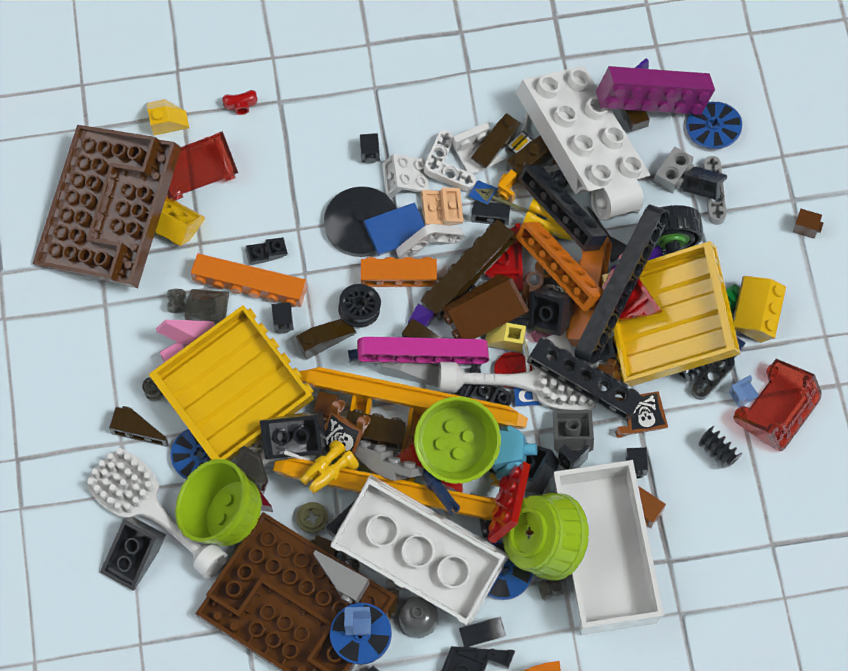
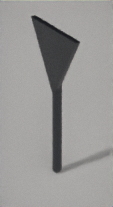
(617, 246)

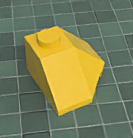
(166, 117)

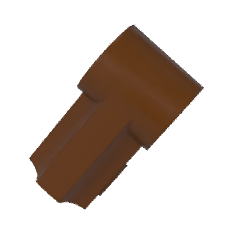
(528, 287)

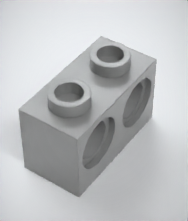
(671, 168)

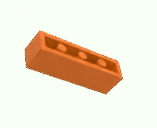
(399, 272)

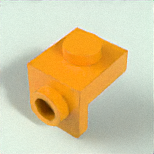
(505, 184)

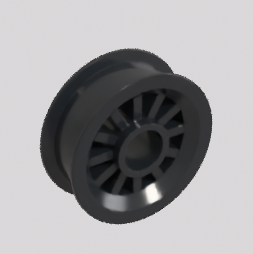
(359, 295)

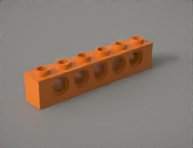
(560, 265)

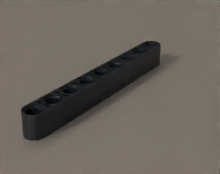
(621, 284)

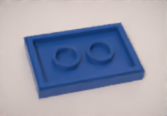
(393, 228)

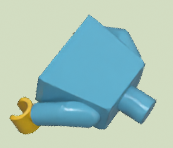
(511, 453)

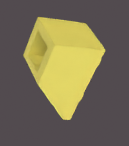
(507, 337)

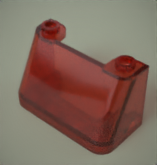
(201, 165)
(781, 405)

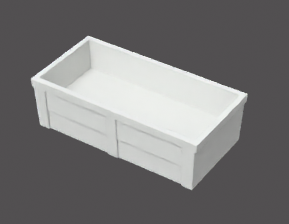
(420, 549)
(617, 575)

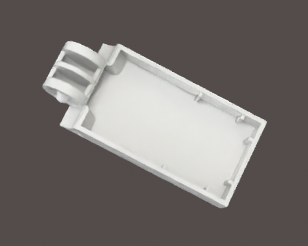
(585, 140)

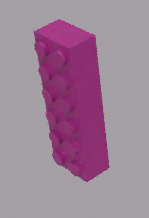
(655, 90)

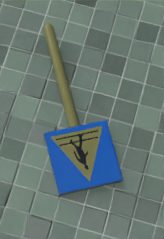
(484, 193)

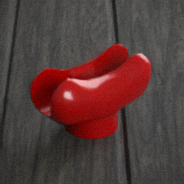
(240, 102)

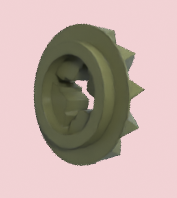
(304, 513)

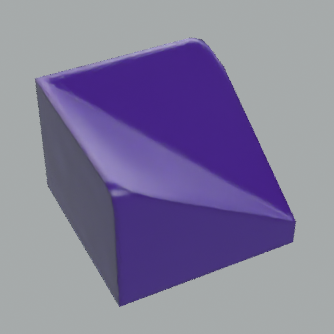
(422, 315)

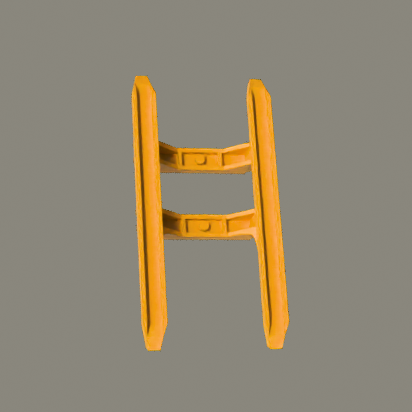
(419, 400)

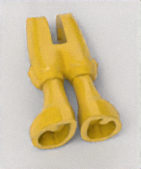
(550, 224)
(323, 472)

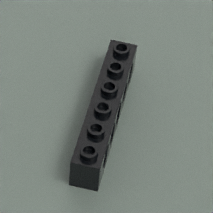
(562, 207)
(573, 379)

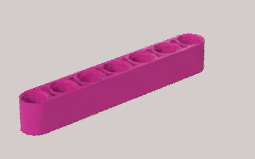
(422, 350)

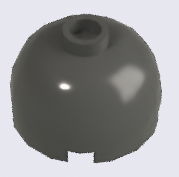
(418, 617)

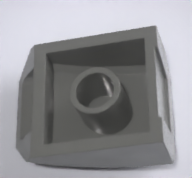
(573, 429)

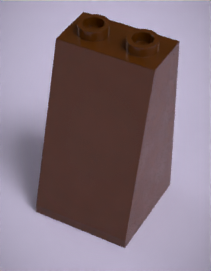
(484, 308)

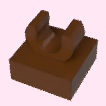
(611, 369)

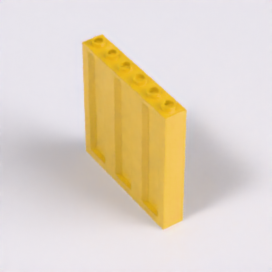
(693, 322)
(231, 383)

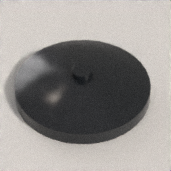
(346, 216)

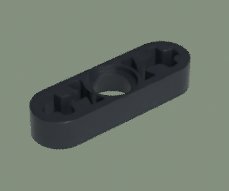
(721, 374)

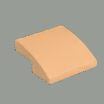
(442, 206)

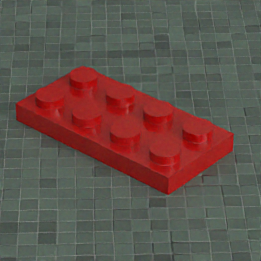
(508, 502)

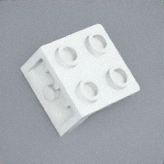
(467, 144)
(405, 174)

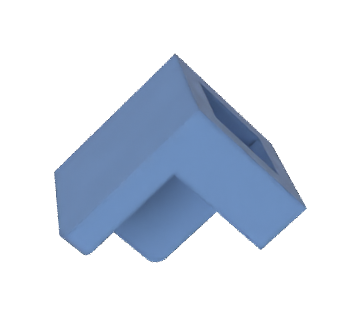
(743, 391)
(357, 621)

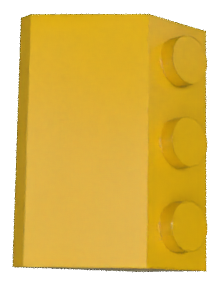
(178, 222)
(758, 308)

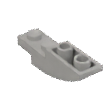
(383, 463)

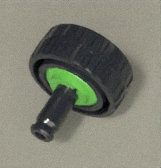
(681, 230)

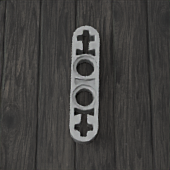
(713, 205)

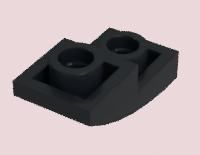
(267, 251)
(492, 394)
(482, 632)

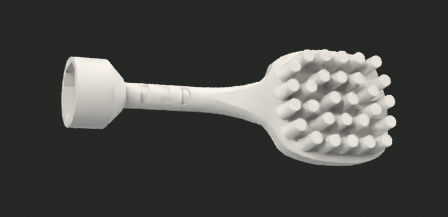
(547, 389)
(130, 489)

